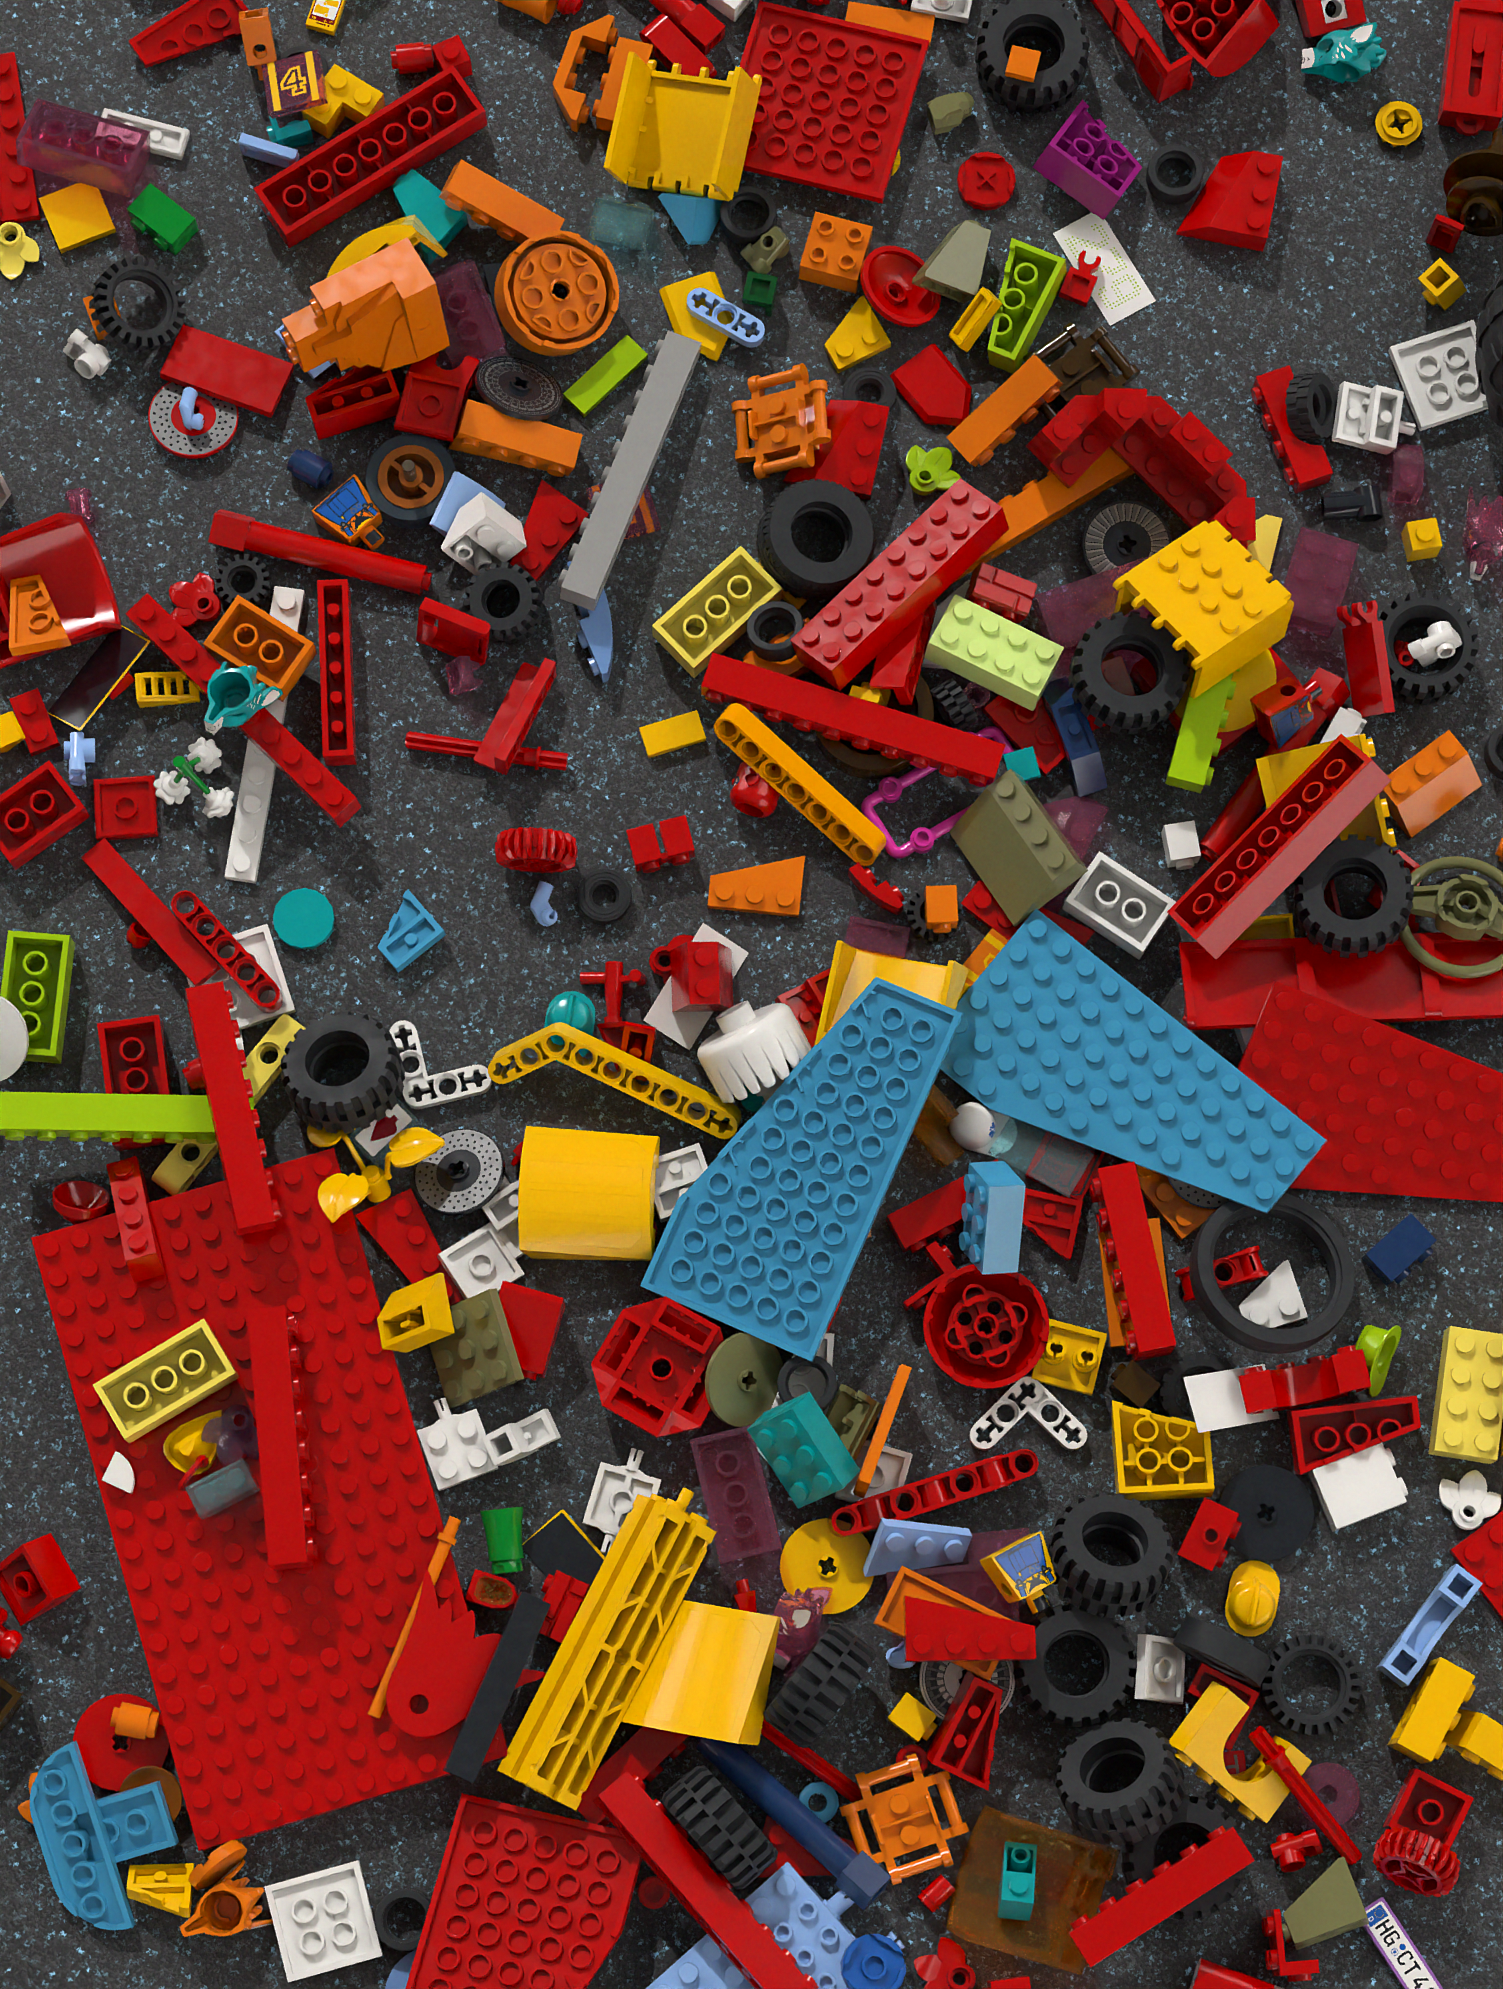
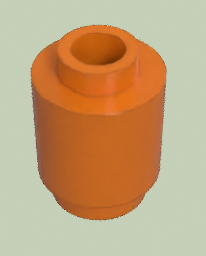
(135, 1721)

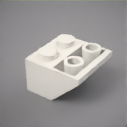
(483, 535)

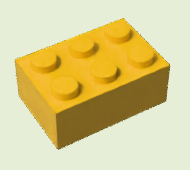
(1432, 1711)

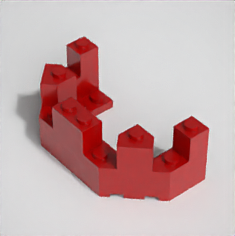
(1167, 451)

